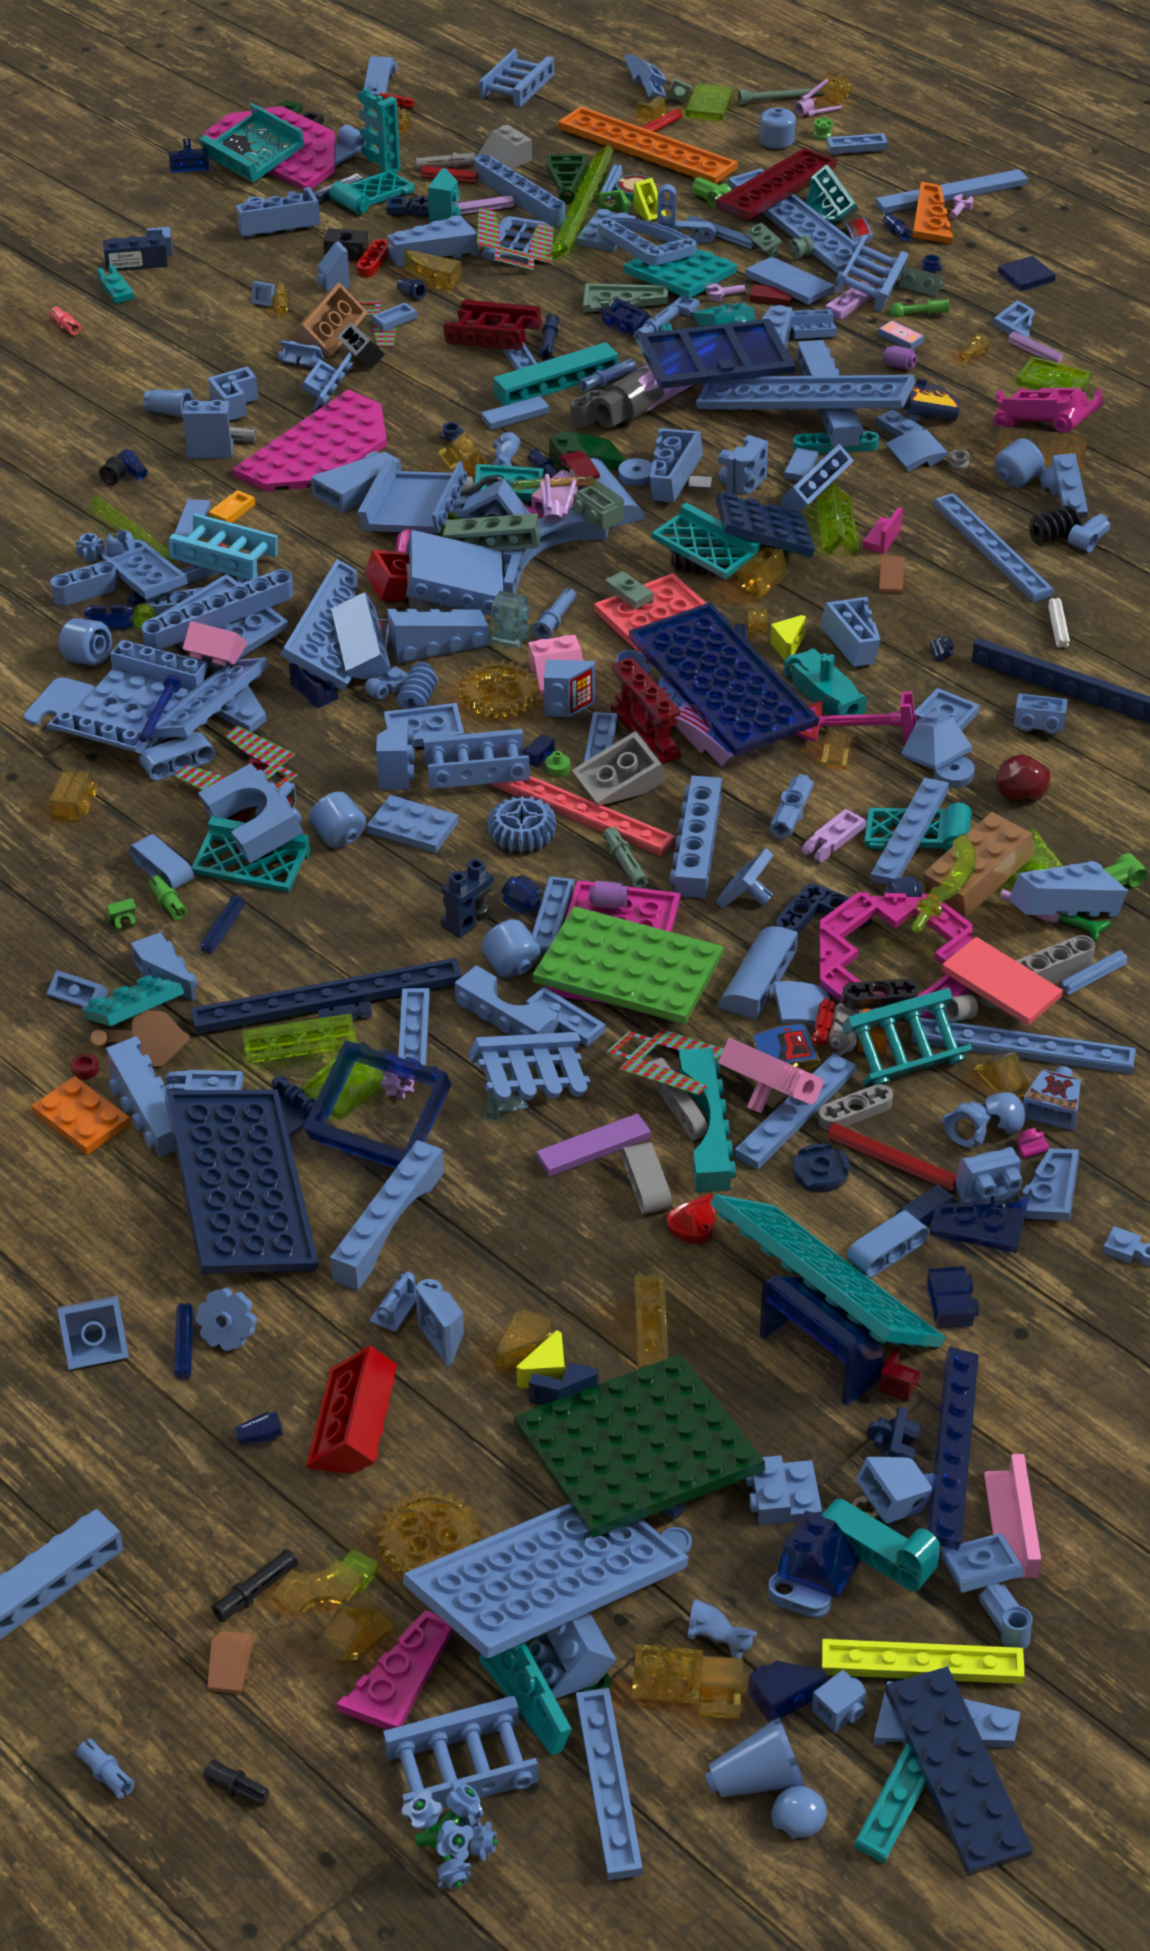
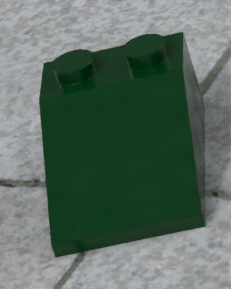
(592, 446)

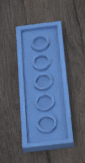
(208, 698)

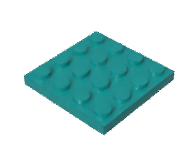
(686, 275)

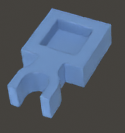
(1126, 1246)

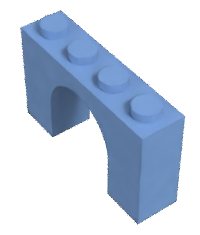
(250, 789)

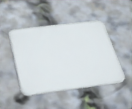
(700, 481)

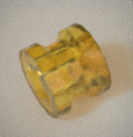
(757, 620)

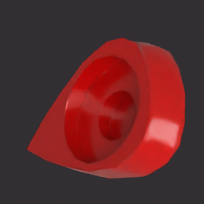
(693, 1220)

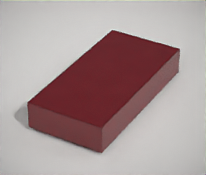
(770, 295)

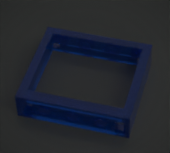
(387, 1061)

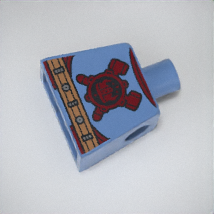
(1053, 1098)

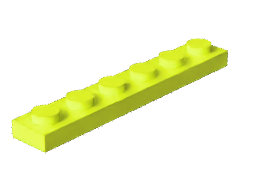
(913, 1659)

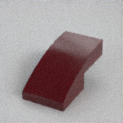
(579, 464)

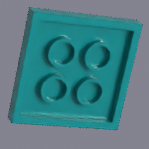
(132, 1000)

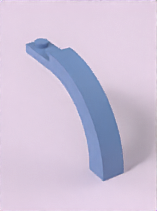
(571, 528)

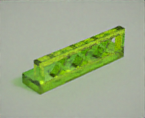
(836, 519)
(298, 1034)

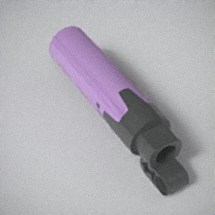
(621, 400)

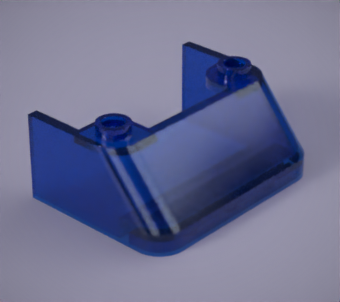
(790, 1299)

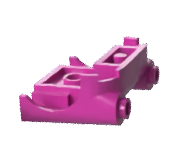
(1049, 405)

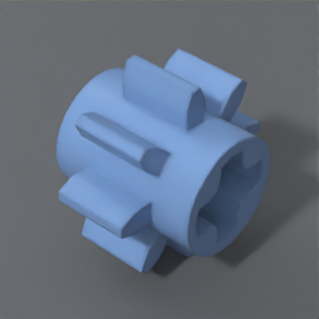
(89, 547)

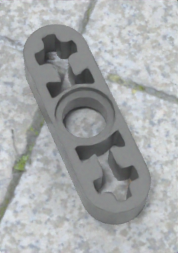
(838, 1111)

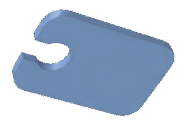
(59, 695)

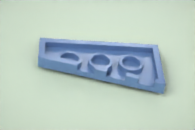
(995, 1724)

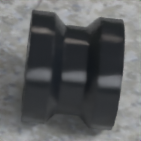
(112, 470)

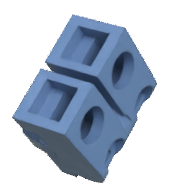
(744, 465)
(989, 1177)

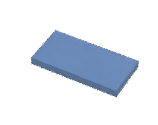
(790, 279)

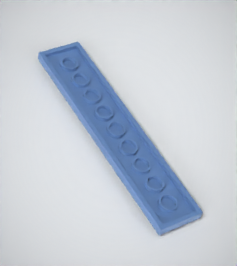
(800, 219)
(808, 392)

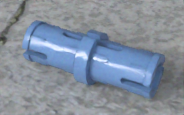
(105, 1768)

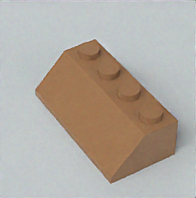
(328, 320)

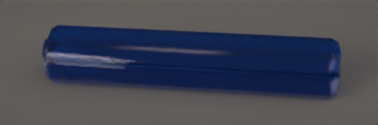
(222, 924)
(183, 1341)

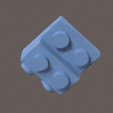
(1040, 713)
(783, 1491)

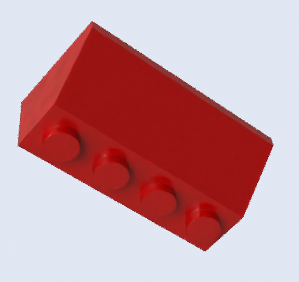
(352, 1413)

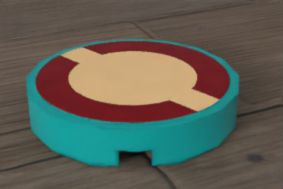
(627, 182)

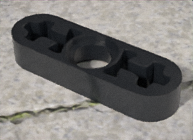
(861, 994)

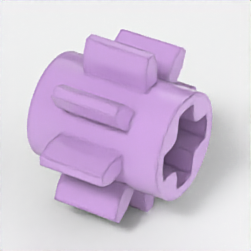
(396, 1085)

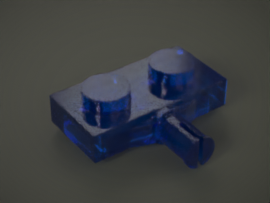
(188, 159)

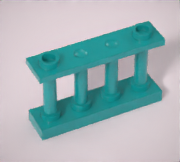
(911, 1011)

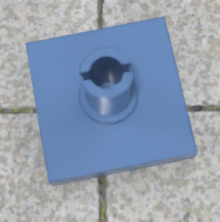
(746, 880)

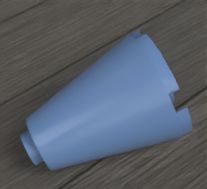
(756, 1764)

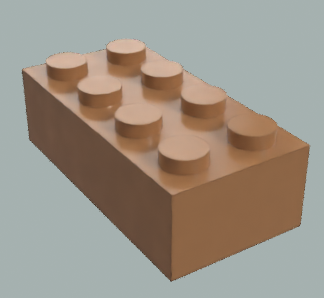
(999, 851)

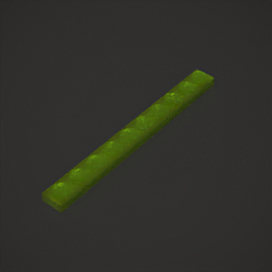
(581, 203)

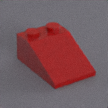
(388, 574)

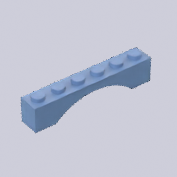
(360, 1248)

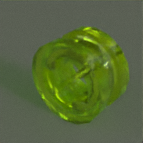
(140, 610)

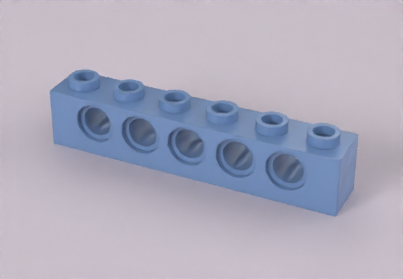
(697, 836)

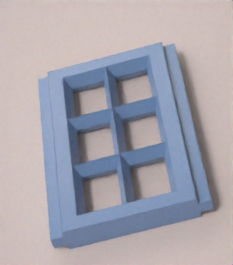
(504, 227)

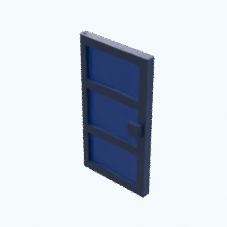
(715, 353)

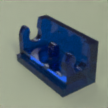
(312, 687)

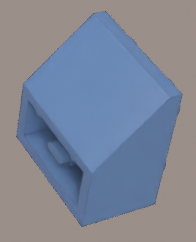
(395, 756)
(572, 1655)

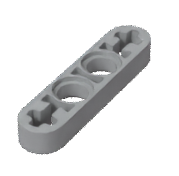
(682, 1107)

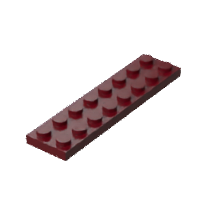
(774, 184)

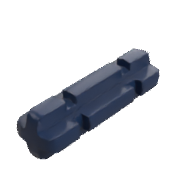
(363, 1010)

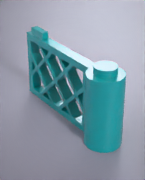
(356, 194)
(952, 823)

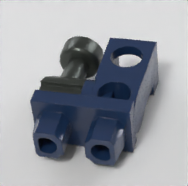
(465, 898)

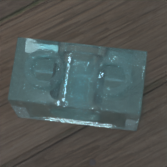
(510, 619)

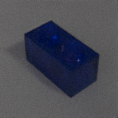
(540, 750)

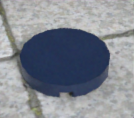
(820, 1168)

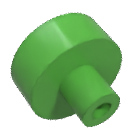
(557, 764)

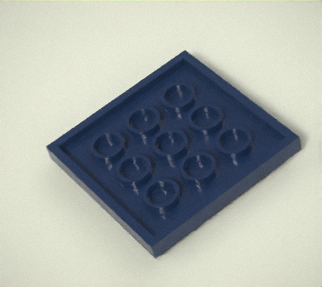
(764, 524)

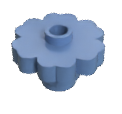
(226, 1319)

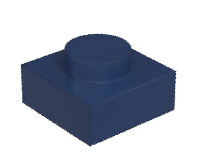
(396, 205)

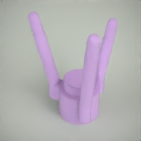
(806, 104)
(552, 508)

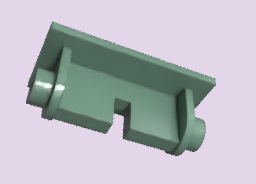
(764, 239)
(920, 281)

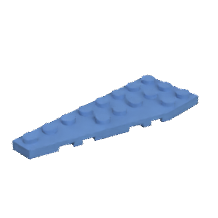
(315, 638)

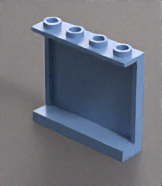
(410, 499)
(453, 572)

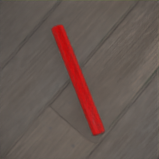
(892, 1156)

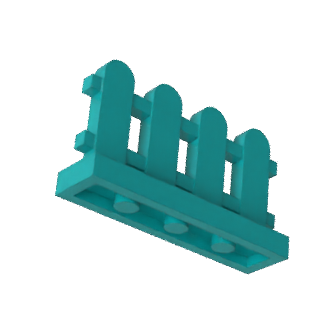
(388, 133)

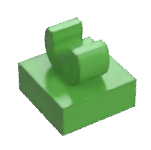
(121, 910)

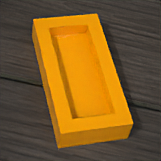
(232, 507)

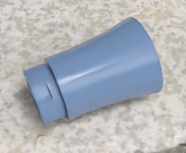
(167, 401)

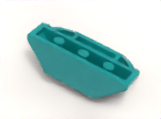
(830, 197)

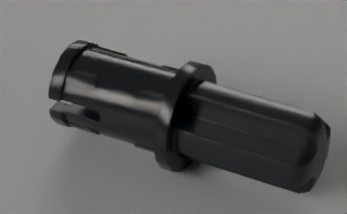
(236, 1783)

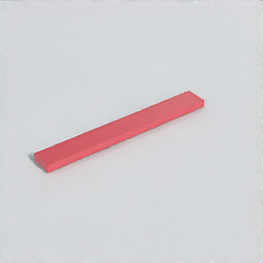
(591, 814)

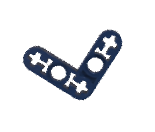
(820, 903)

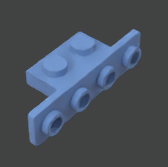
(323, 378)

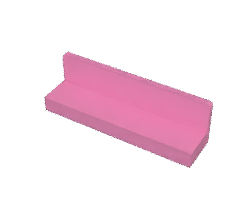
(1013, 1513)

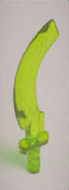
(964, 867)

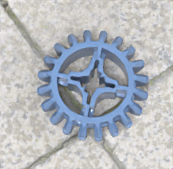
(521, 824)

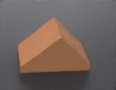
(891, 574)
(229, 1661)

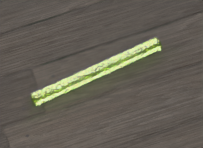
(125, 523)

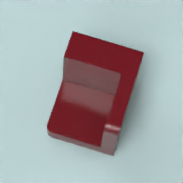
(898, 1379)

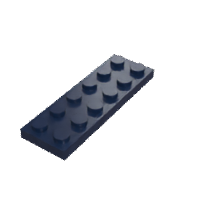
(958, 1771)

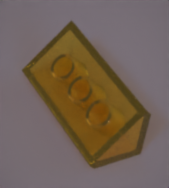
(1047, 442)

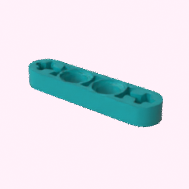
(867, 442)

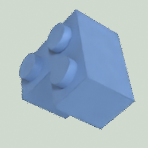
(236, 387)

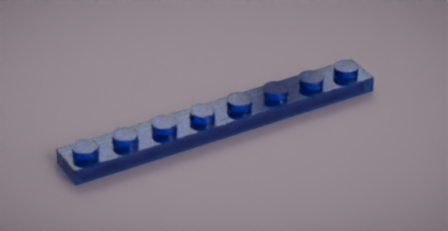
(953, 1447)

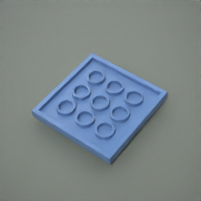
(255, 628)

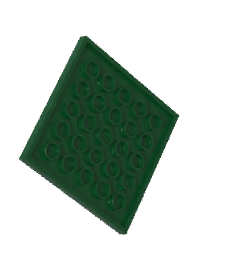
(638, 1445)

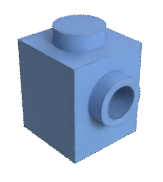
(839, 1701)

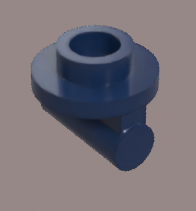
(942, 648)

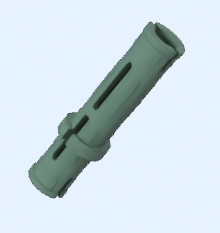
(621, 851)

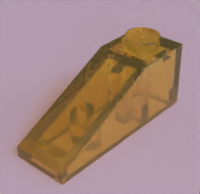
(433, 270)
(650, 1319)

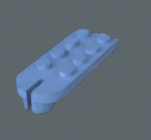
(142, 566)

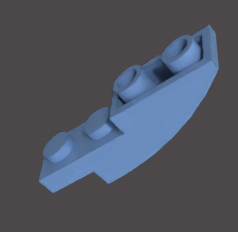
(648, 75)

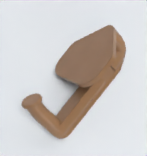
(155, 1030)

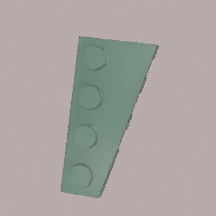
(637, 295)

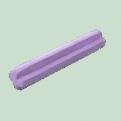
(490, 204)
(1034, 347)

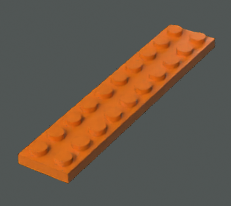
(647, 145)

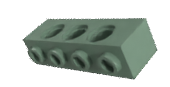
(497, 532)

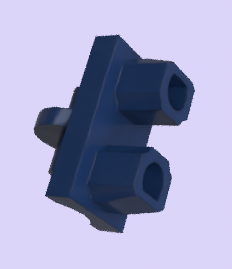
(892, 1433)

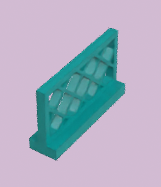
(710, 532)
(220, 831)

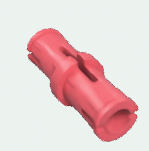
(65, 320)

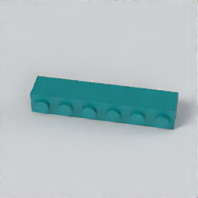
(553, 374)

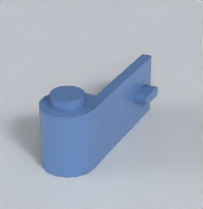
(378, 74)
(348, 143)

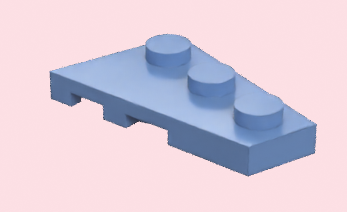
(1053, 1186)

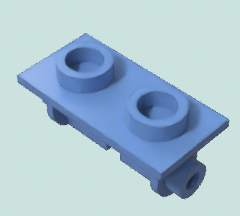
(292, 351)
(396, 1303)

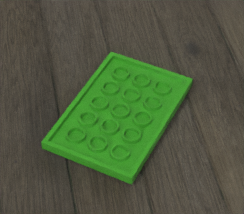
(629, 964)

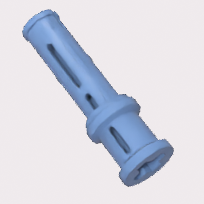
(551, 618)

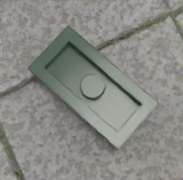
(629, 590)

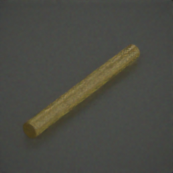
(554, 482)

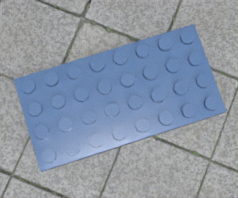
(540, 1577)

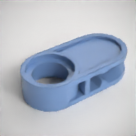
(800, 1600)

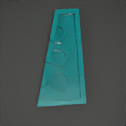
(520, 1677)

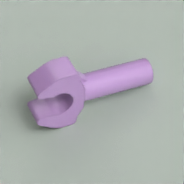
(960, 205)
(716, 292)

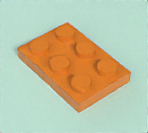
(81, 1115)

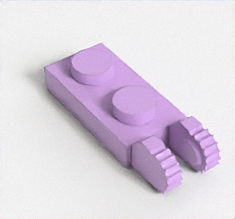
(834, 835)

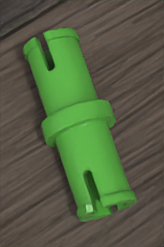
(167, 897)

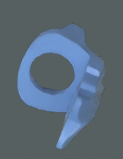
(977, 1114)

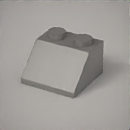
(508, 147)

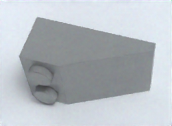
(621, 771)

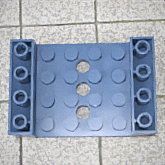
(134, 688)

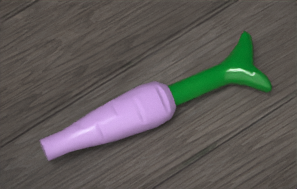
(1091, 927)

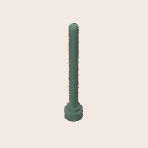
(746, 97)

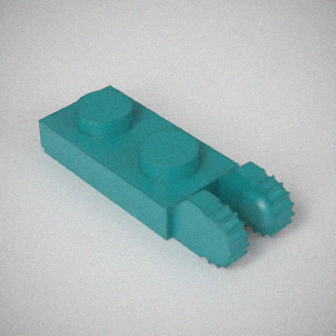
(115, 285)

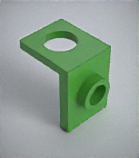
(621, 201)

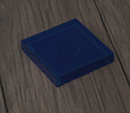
(1026, 273)

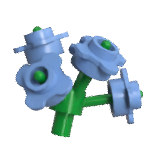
(447, 1836)

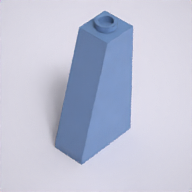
(350, 483)

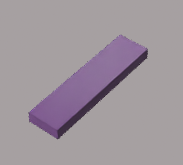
(593, 1144)

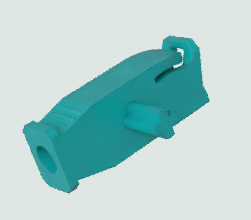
(823, 682)

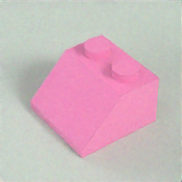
(213, 643)
(553, 649)

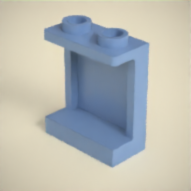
(207, 429)

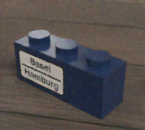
(135, 252)

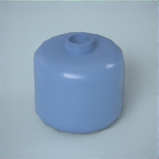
(777, 128)
(1019, 463)
(85, 642)
(337, 820)
(510, 949)

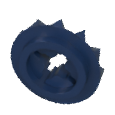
(414, 205)

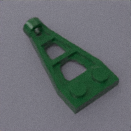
(566, 180)

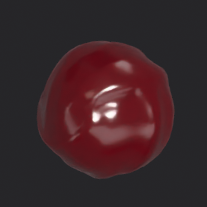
(1022, 778)

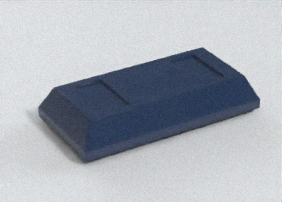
(924, 1206)

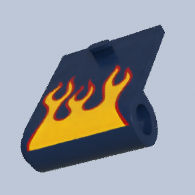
(931, 401)

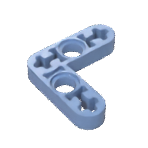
(671, 222)

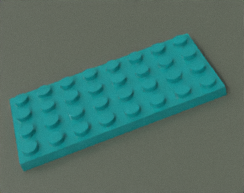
(827, 1272)

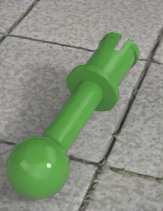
(932, 307)

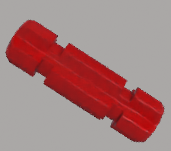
(401, 101)
(823, 1022)

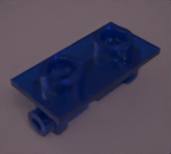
(119, 617)

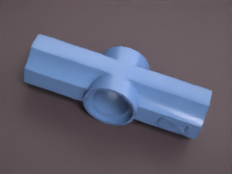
(791, 806)

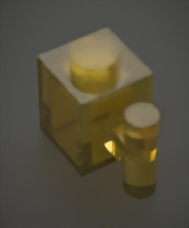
(722, 1687)

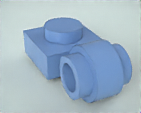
(388, 681)

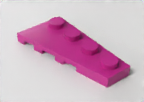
(396, 1682)

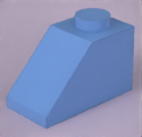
(334, 268)

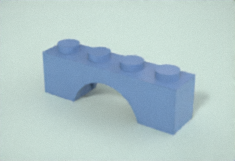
(479, 995)

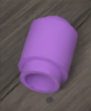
(900, 357)
(608, 895)

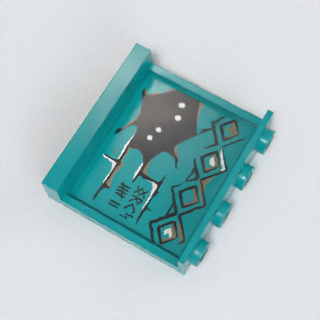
(255, 144)

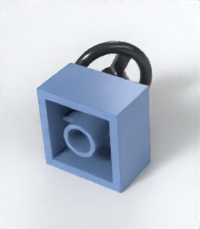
(494, 500)

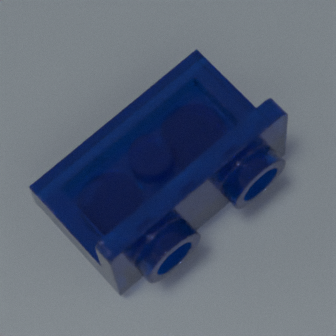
(624, 316)

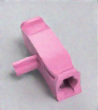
(770, 1074)

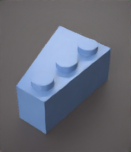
(852, 630)

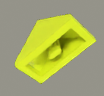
(646, 199)
(788, 635)
(543, 1361)

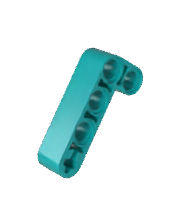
(885, 1550)

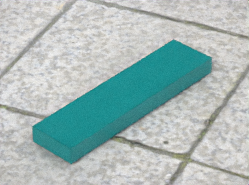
(891, 1808)

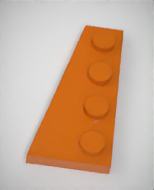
(931, 215)

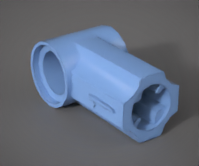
(1087, 536)
(1008, 1616)

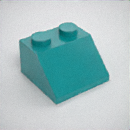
(443, 197)

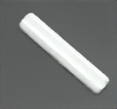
(1058, 623)

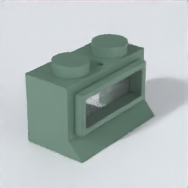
(599, 505)

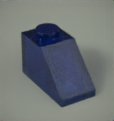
(783, 1687)

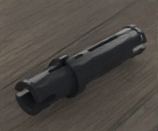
(244, 1593)

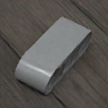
(646, 1178)

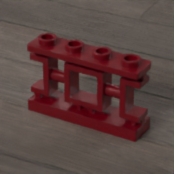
(508, 323)
(646, 710)

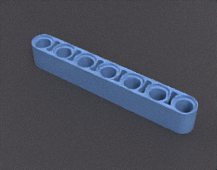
(524, 192)
(219, 608)

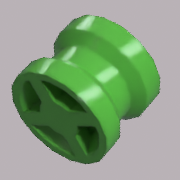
(822, 128)

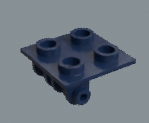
(294, 1103)

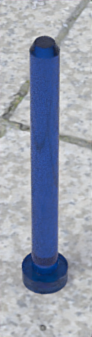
(171, 685)

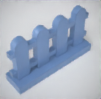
(523, 1051)

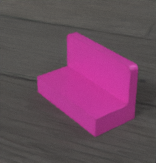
(884, 533)

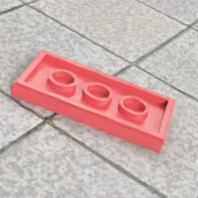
(1002, 980)

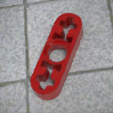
(372, 258)

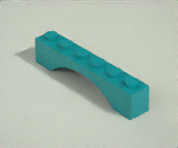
(711, 1158)

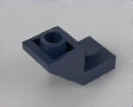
(576, 1379)

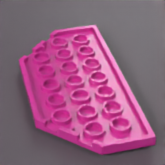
(309, 164)
(325, 440)

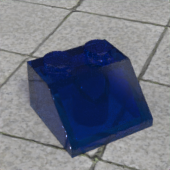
(818, 1555)

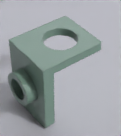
(679, 91)

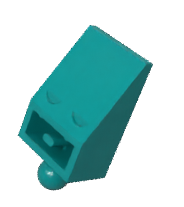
(724, 314)

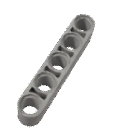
(1057, 961)

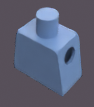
(895, 1486)

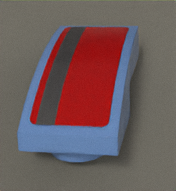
(857, 228)

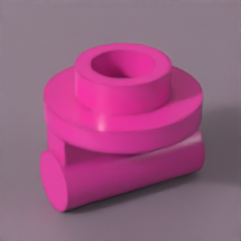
(1031, 1143)

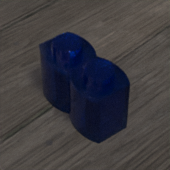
(951, 1297)

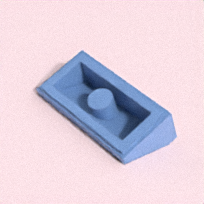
(74, 989)

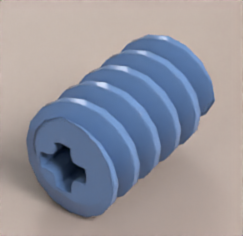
(417, 686)

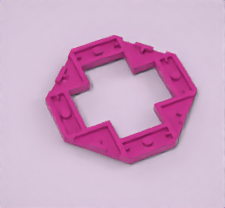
(895, 910)

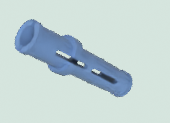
(663, 317)
(601, 378)

